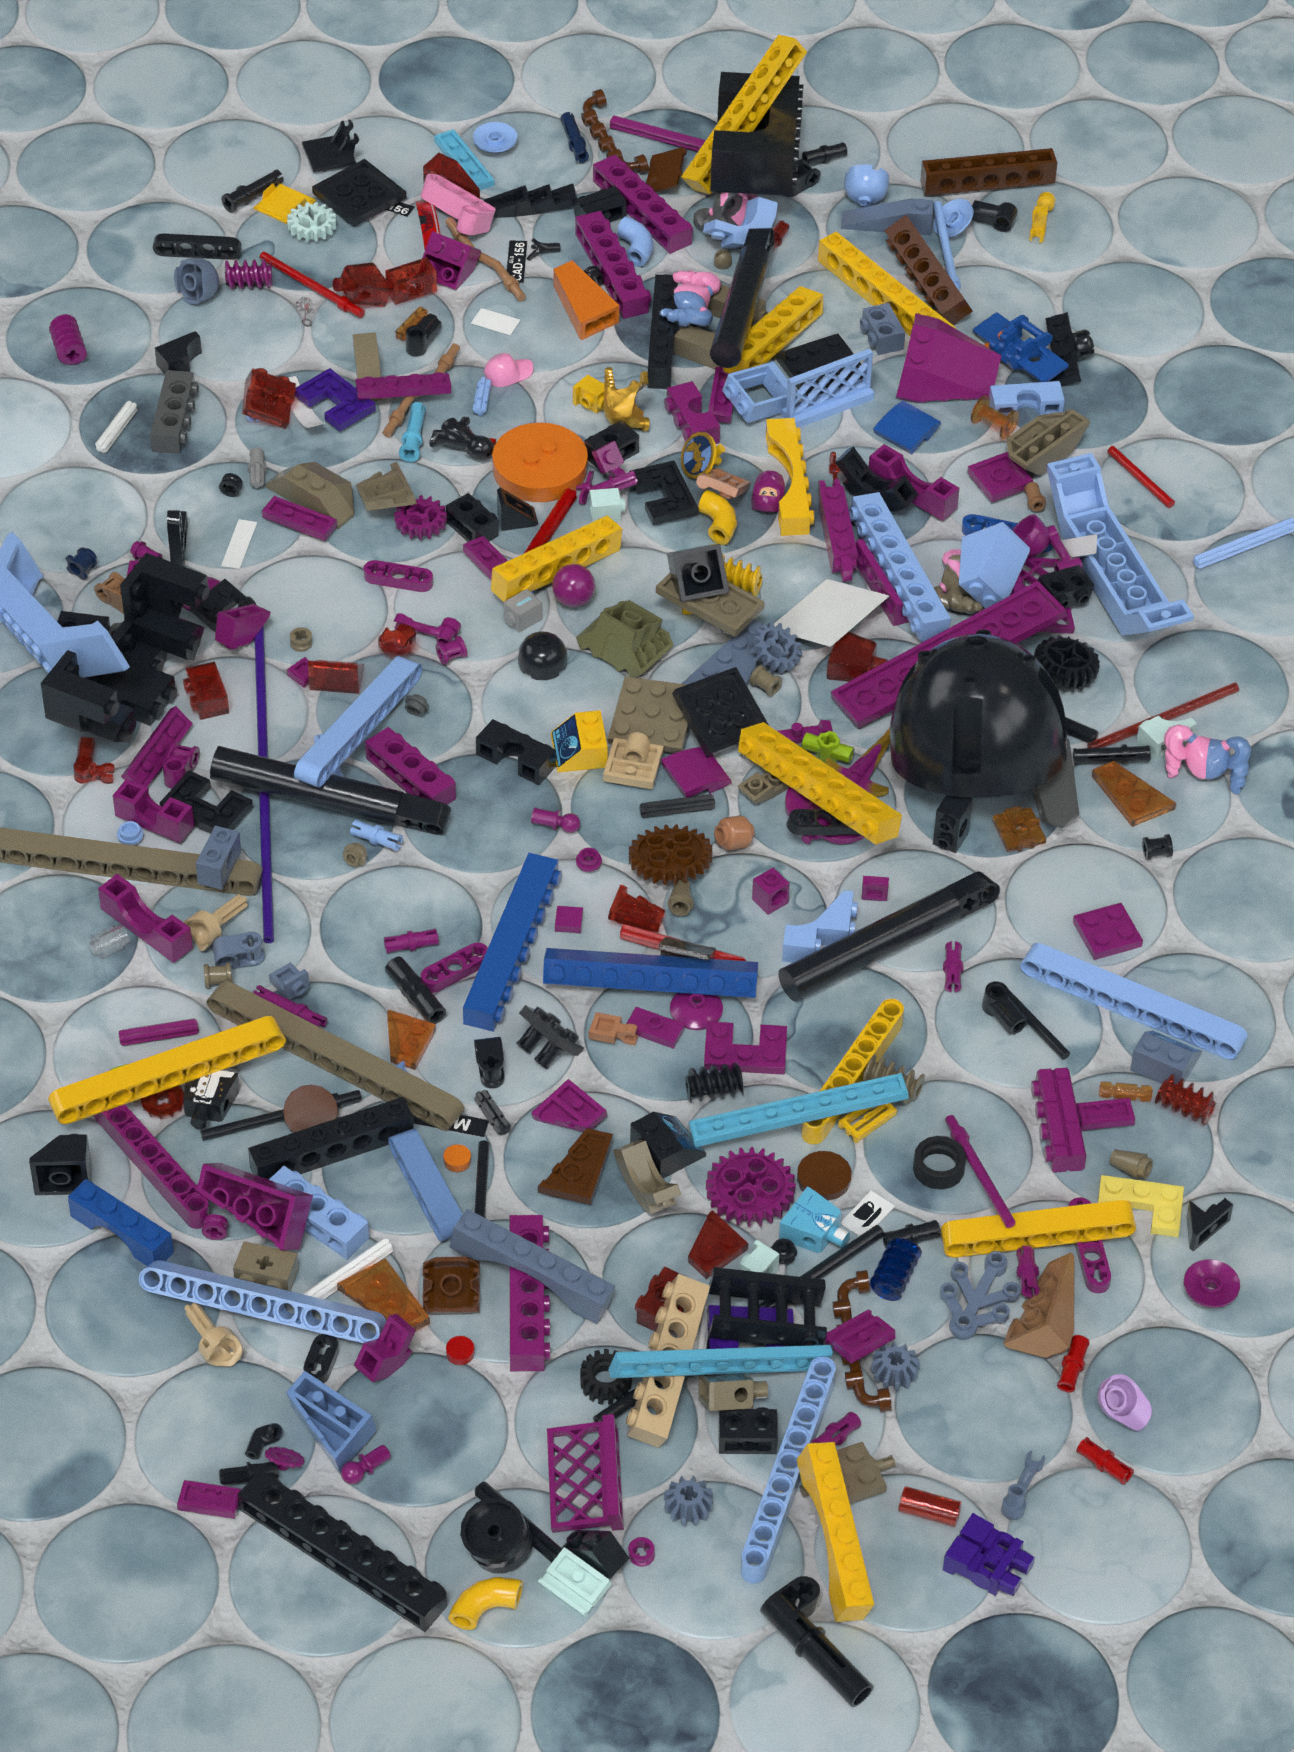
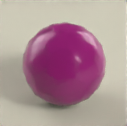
(573, 585)

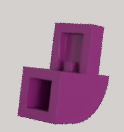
(389, 1352)

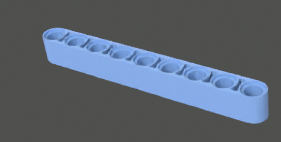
(357, 721)
(1134, 1001)
(250, 1305)
(787, 1479)

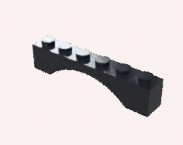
(661, 334)

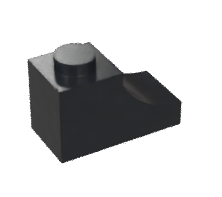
(178, 353)

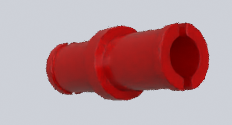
(1073, 1363)
(1105, 1460)

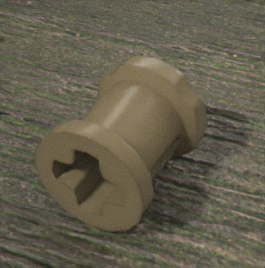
(766, 680)
(217, 974)

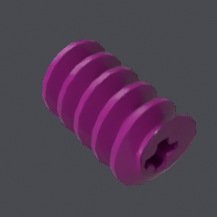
(248, 274)
(67, 340)

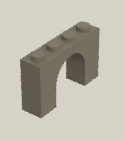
(696, 343)

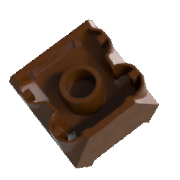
(451, 1286)

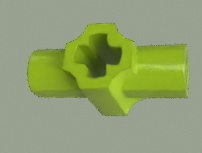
(828, 746)

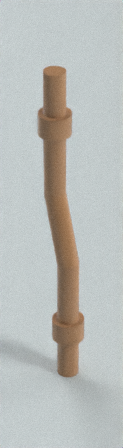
(509, 282)
(398, 416)

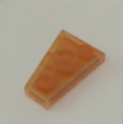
(1130, 794)

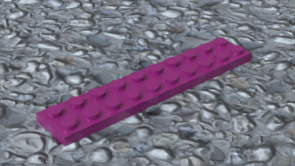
(1011, 618)

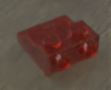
(268, 397)

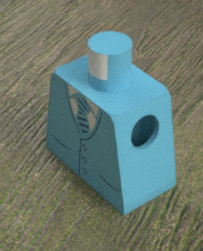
(813, 1223)

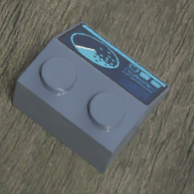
(1160, 1056)

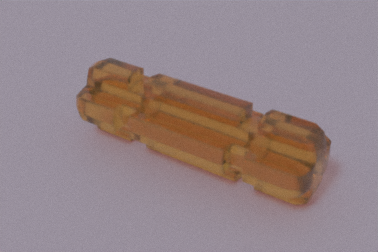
(412, 320)
(1125, 1090)

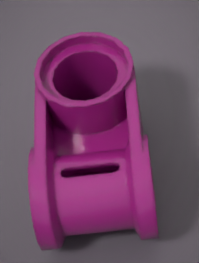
(178, 762)

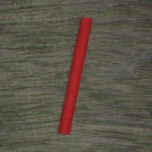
(1141, 477)

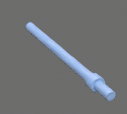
(945, 243)

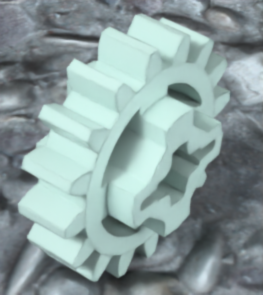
(311, 221)

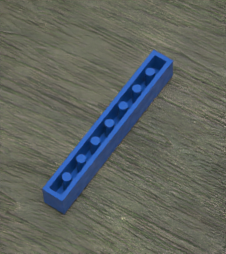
(511, 942)
(650, 972)

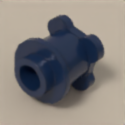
(81, 562)

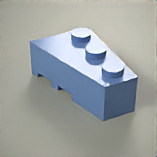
(331, 1419)

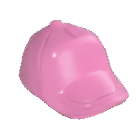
(506, 371)

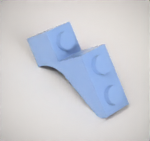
(828, 928)

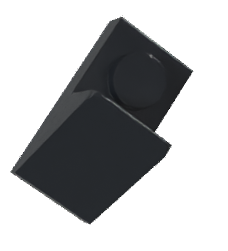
(1203, 1224)

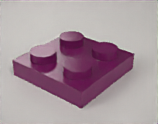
(999, 477)
(1107, 931)

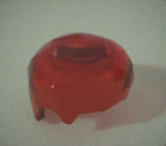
(399, 641)

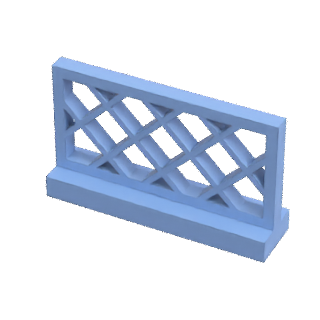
(834, 399)

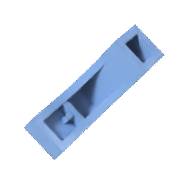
(758, 214)

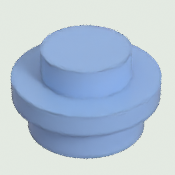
(130, 833)

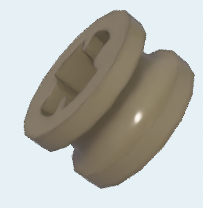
(301, 633)

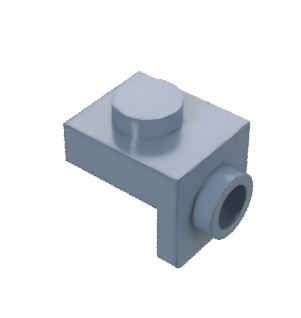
(290, 981)

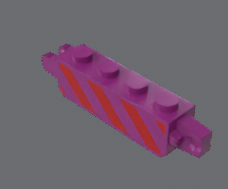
(837, 529)

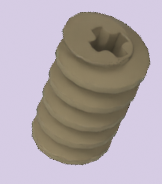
(878, 1070)

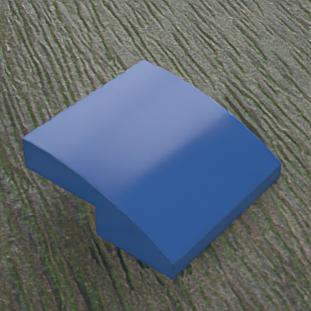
(906, 426)

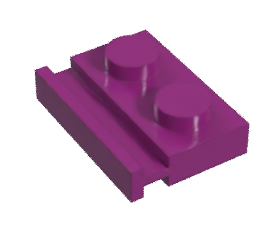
(860, 1336)

